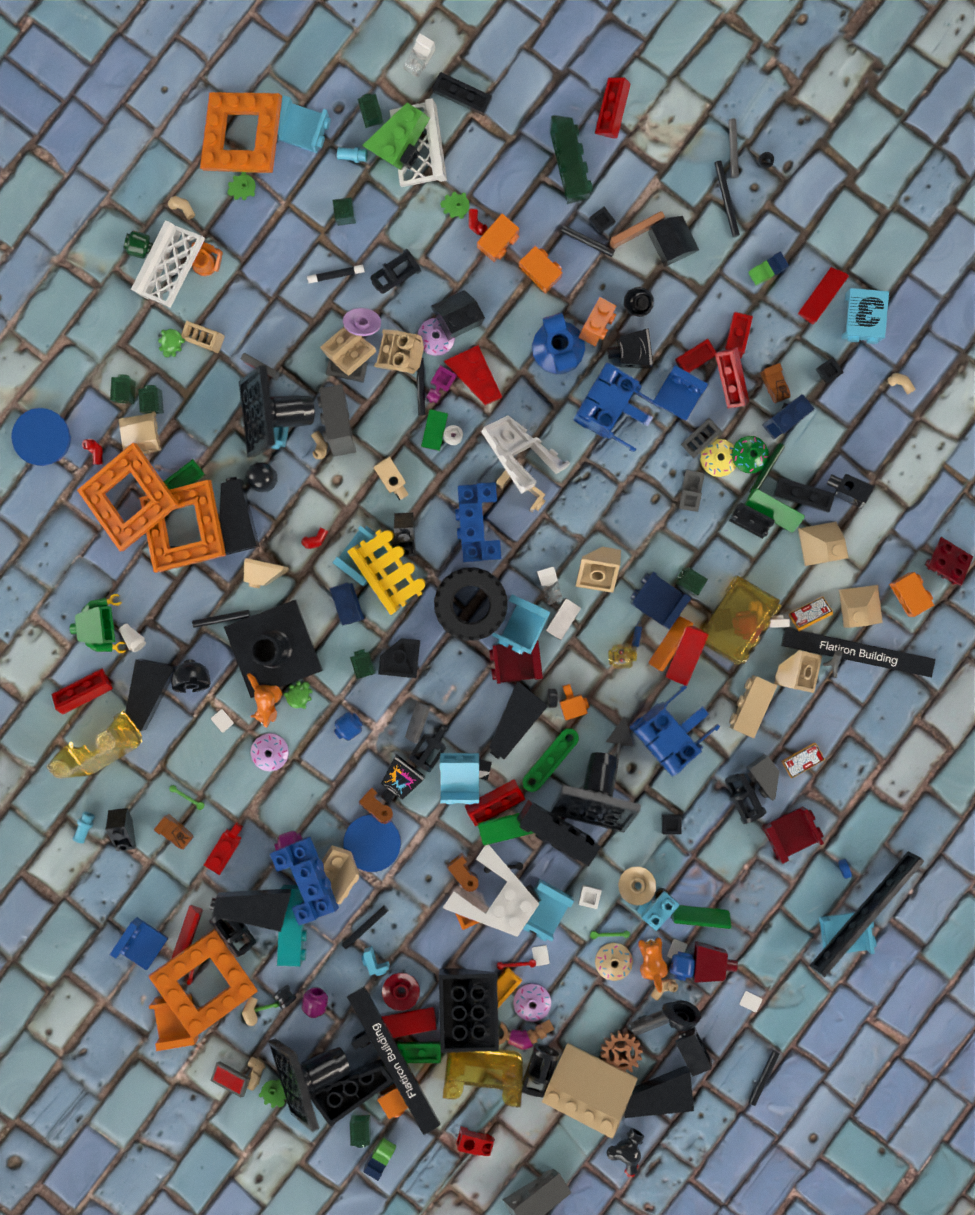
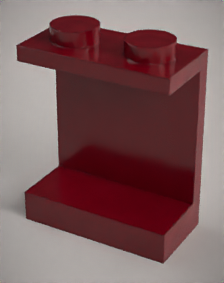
(515, 666)
(793, 833)

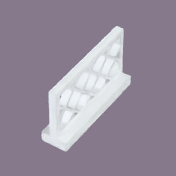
(435, 148)
(159, 259)

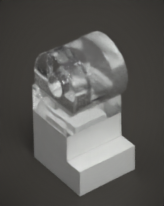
(419, 55)
(550, 585)

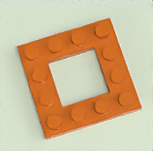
(224, 104)
(95, 489)
(211, 542)
(195, 1019)

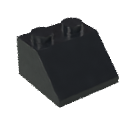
(672, 240)
(458, 314)

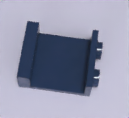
(788, 416)
(659, 600)
(347, 603)

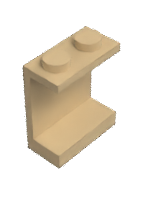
(505, 477)

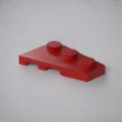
(475, 374)

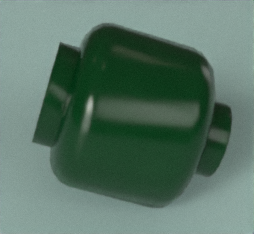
(137, 244)

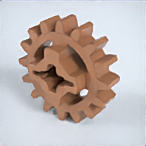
(624, 1045)

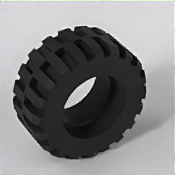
(444, 604)

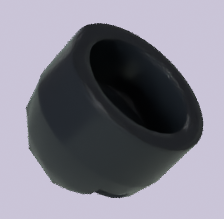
(766, 155)

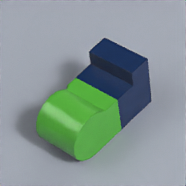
(768, 269)
(379, 1159)

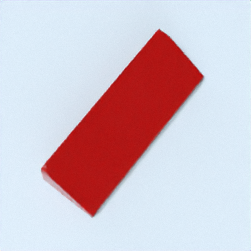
(613, 107)
(823, 295)
(732, 377)
(687, 655)
(81, 691)
(495, 802)
(188, 929)
(411, 1022)

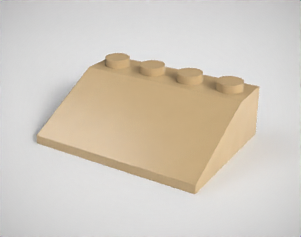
(590, 1090)

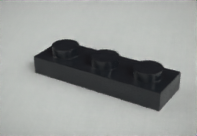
(462, 93)
(804, 495)

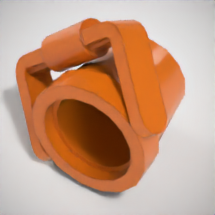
(205, 262)

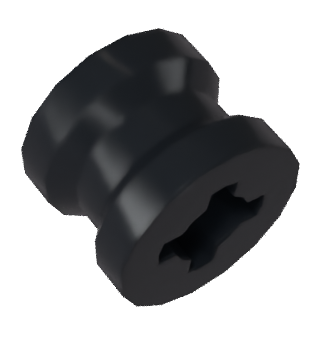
(284, 997)

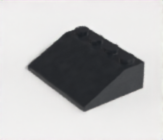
(468, 1010)

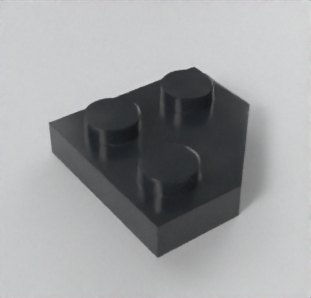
(401, 659)

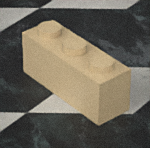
(752, 706)

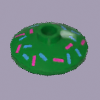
(742, 457)

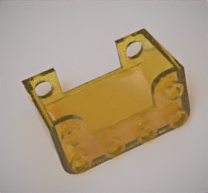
(740, 620)

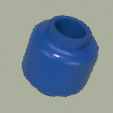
(348, 726)
(682, 966)

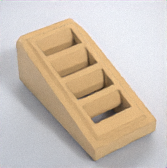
(213, 341)

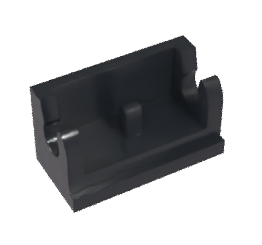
(751, 520)
(694, 1052)

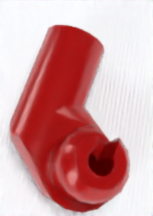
(474, 224)
(94, 448)
(315, 541)

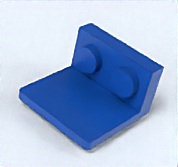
(680, 392)
(140, 943)

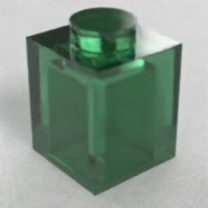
(370, 110)
(344, 211)
(122, 389)
(150, 400)
(691, 581)
(362, 664)
(360, 1130)

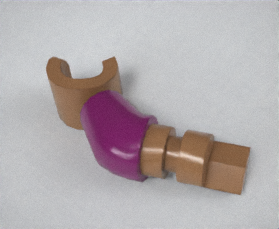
(525, 1039)

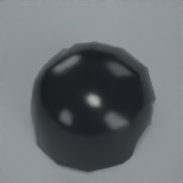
(639, 301)
(261, 477)

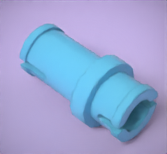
(352, 154)
(84, 824)

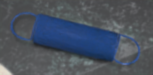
(637, 635)

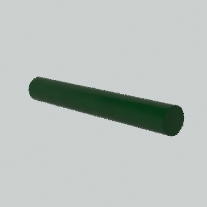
(767, 468)

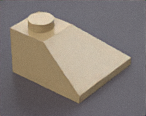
(822, 543)
(599, 569)
(261, 573)
(860, 606)
(799, 671)

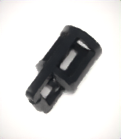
(390, 275)
(434, 742)
(742, 792)
(234, 936)
(535, 1074)

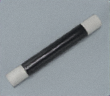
(335, 274)

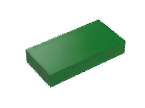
(434, 430)
(184, 476)

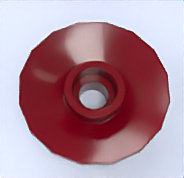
(397, 1000)

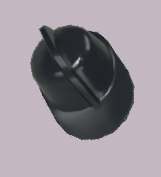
(681, 1014)

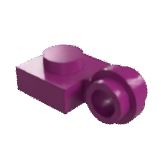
(442, 380)

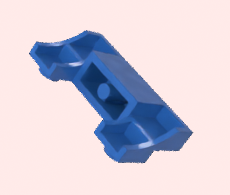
(471, 522)
(310, 878)

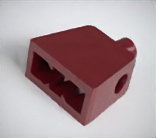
(711, 963)

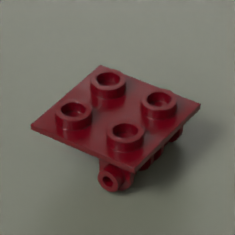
(950, 562)

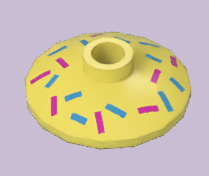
(710, 461)

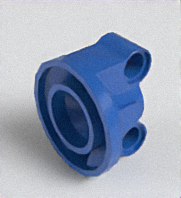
(548, 357)

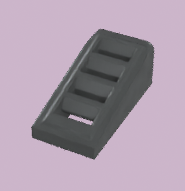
(718, 432)

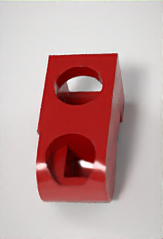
(474, 1142)

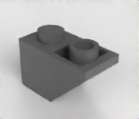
(766, 775)

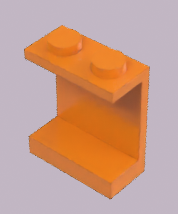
(170, 1030)

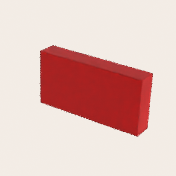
(696, 356)

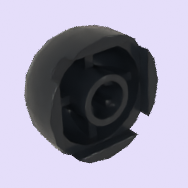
(190, 676)

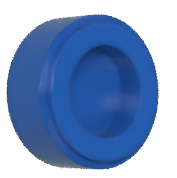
(844, 868)

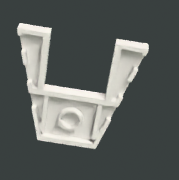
(509, 439)
(511, 907)

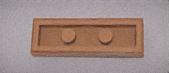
(636, 230)

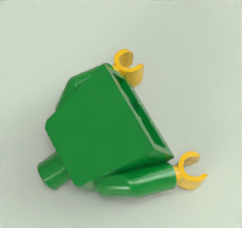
(96, 625)

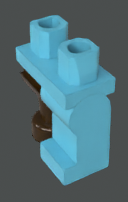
(659, 911)

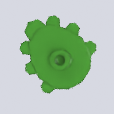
(242, 186)
(456, 205)
(171, 342)
(298, 695)
(273, 1093)

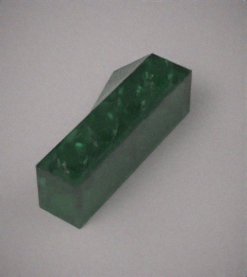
(569, 159)

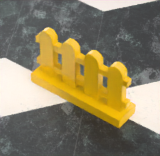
(371, 570)

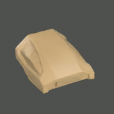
(400, 351)
(140, 430)

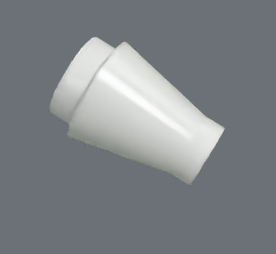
(132, 638)

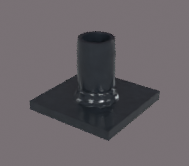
(265, 413)
(274, 647)
(596, 801)
(309, 1076)

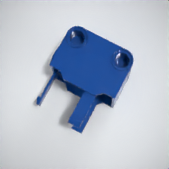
(608, 399)
(667, 738)

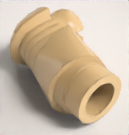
(255, 1074)

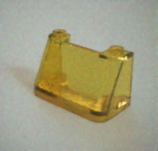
(113, 743)
(485, 1069)

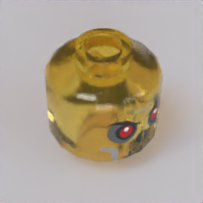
(622, 656)

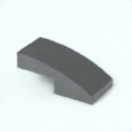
(691, 490)

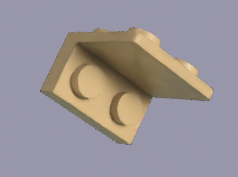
(341, 871)

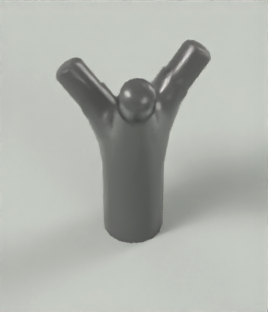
(834, 662)

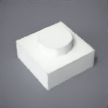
(779, 621)
(589, 896)

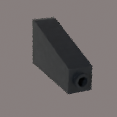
(236, 518)
(146, 690)
(518, 717)
(253, 907)
(662, 1095)

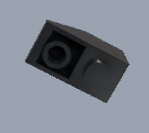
(405, 533)
(121, 829)

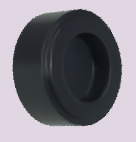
(552, 698)

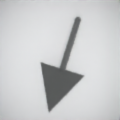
(620, 736)

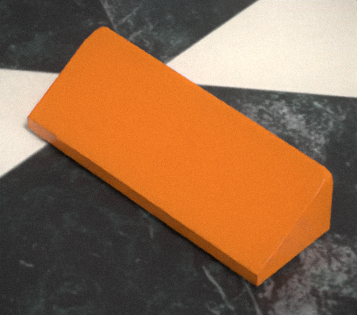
(669, 644)

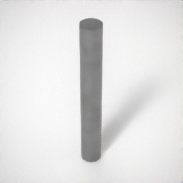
(733, 148)

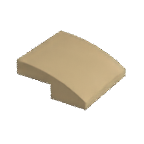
(348, 350)

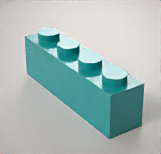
(292, 935)

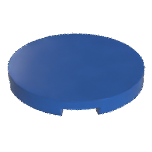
(41, 437)
(372, 843)

